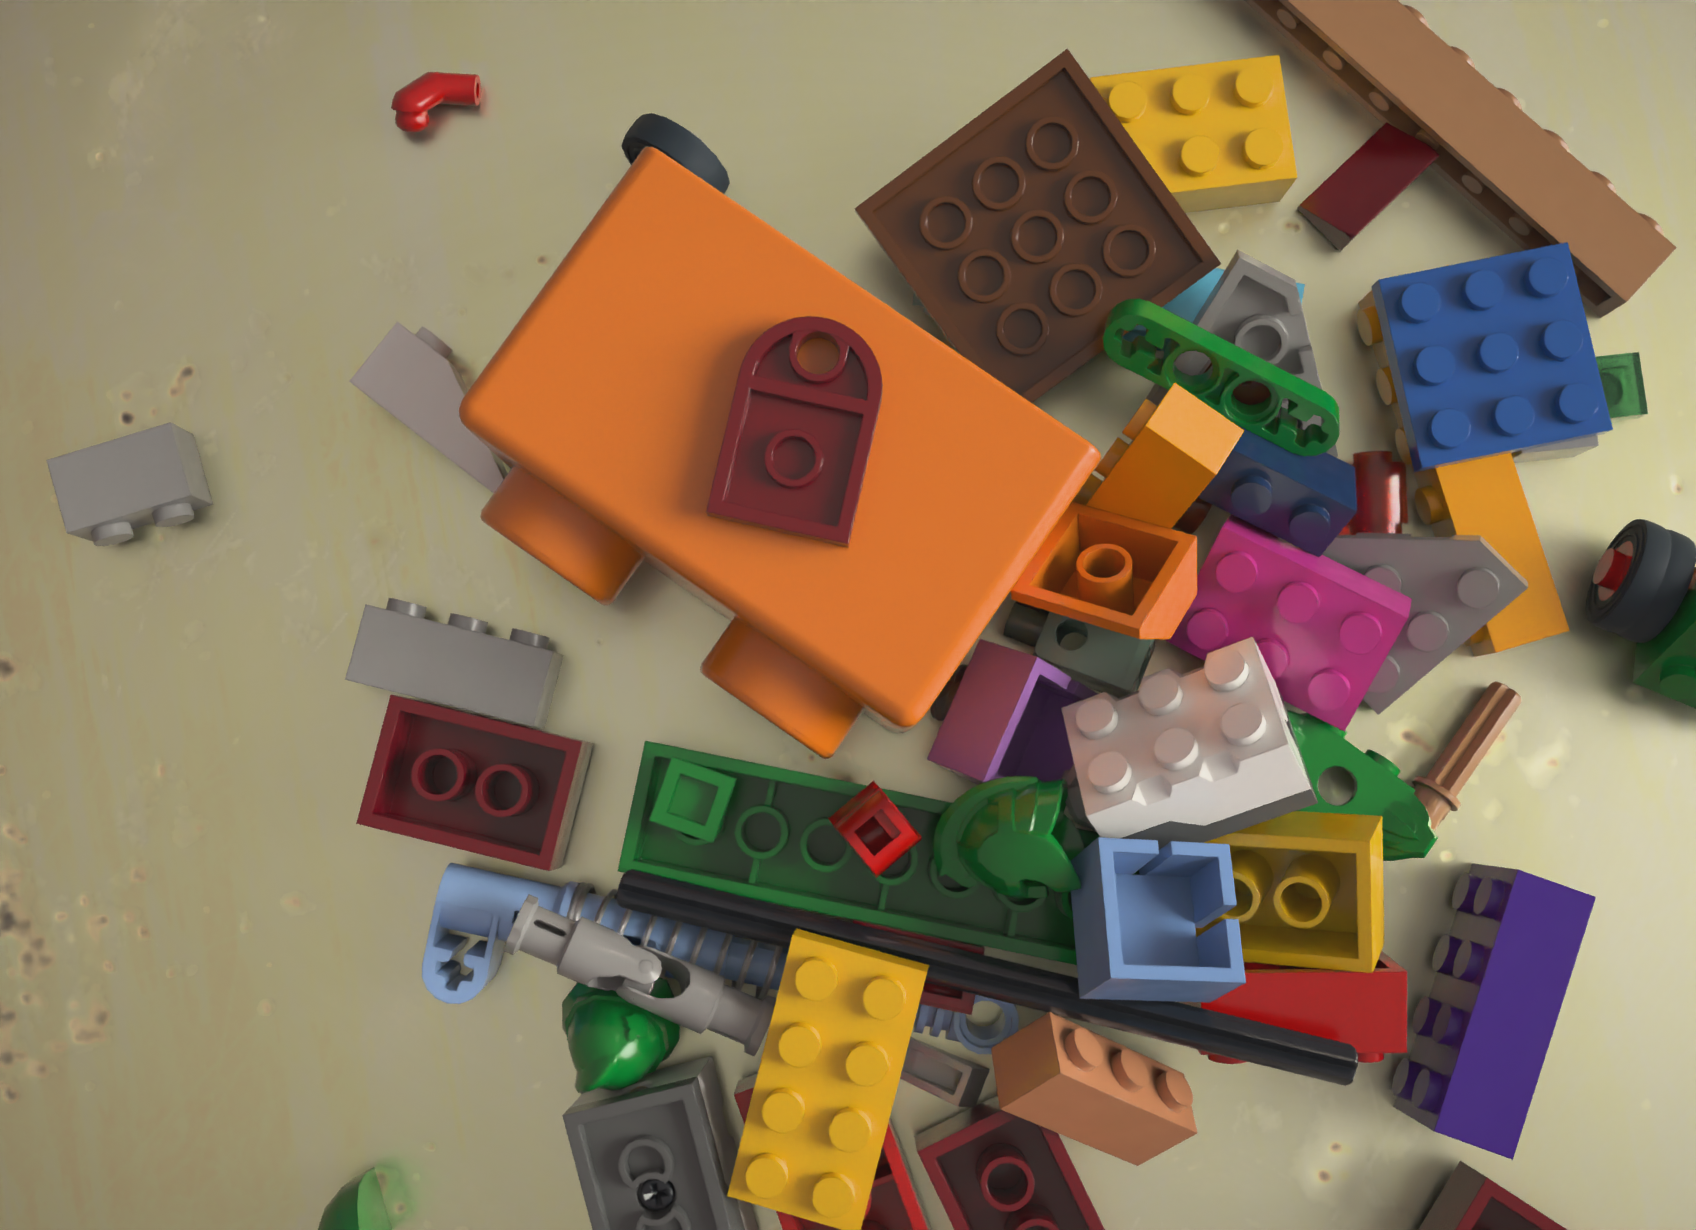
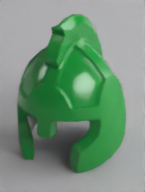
(1008, 836)

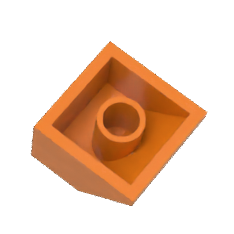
(1113, 573)

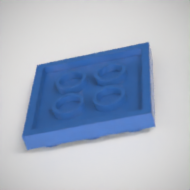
(1491, 357)

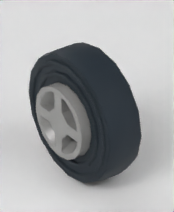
(678, 144)

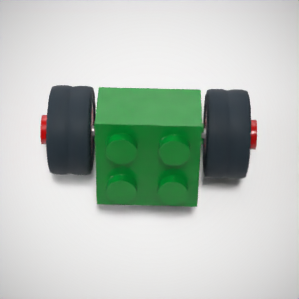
(1649, 596)

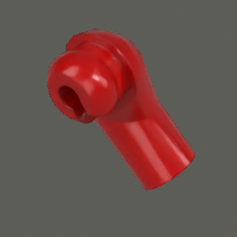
(430, 90)

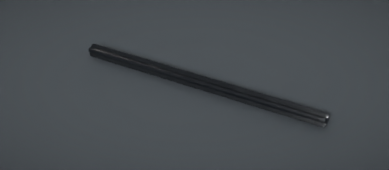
(999, 979)

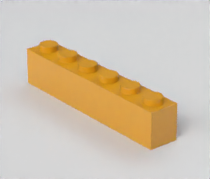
(1479, 500)

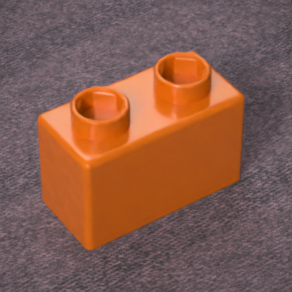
(615, 430)

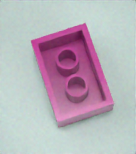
(1309, 615)

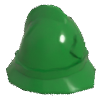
(613, 1039)

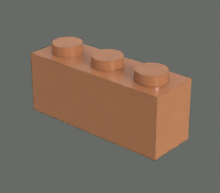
(1092, 1090)

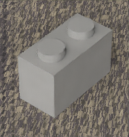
(130, 484)

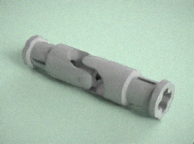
(610, 962)

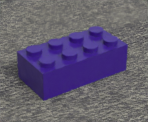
(1492, 1006)

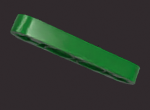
(1229, 369)

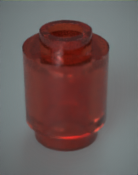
(1379, 494)

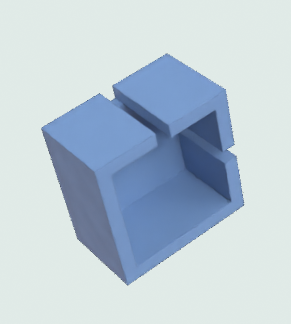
(1140, 929)

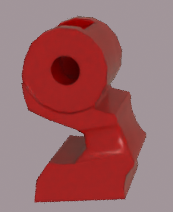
(875, 829)

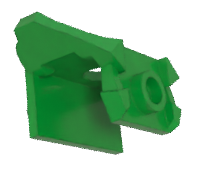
(1376, 787)

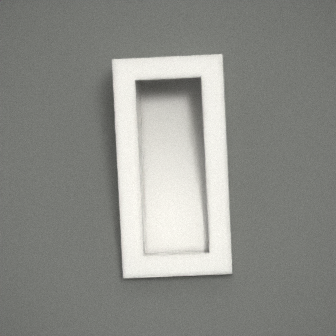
(943, 1074)

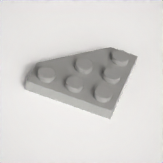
(1260, 314)
(1453, 590)

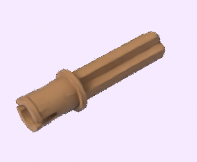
(1465, 752)

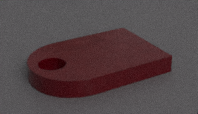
(799, 437)

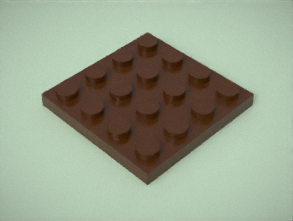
(1036, 230)

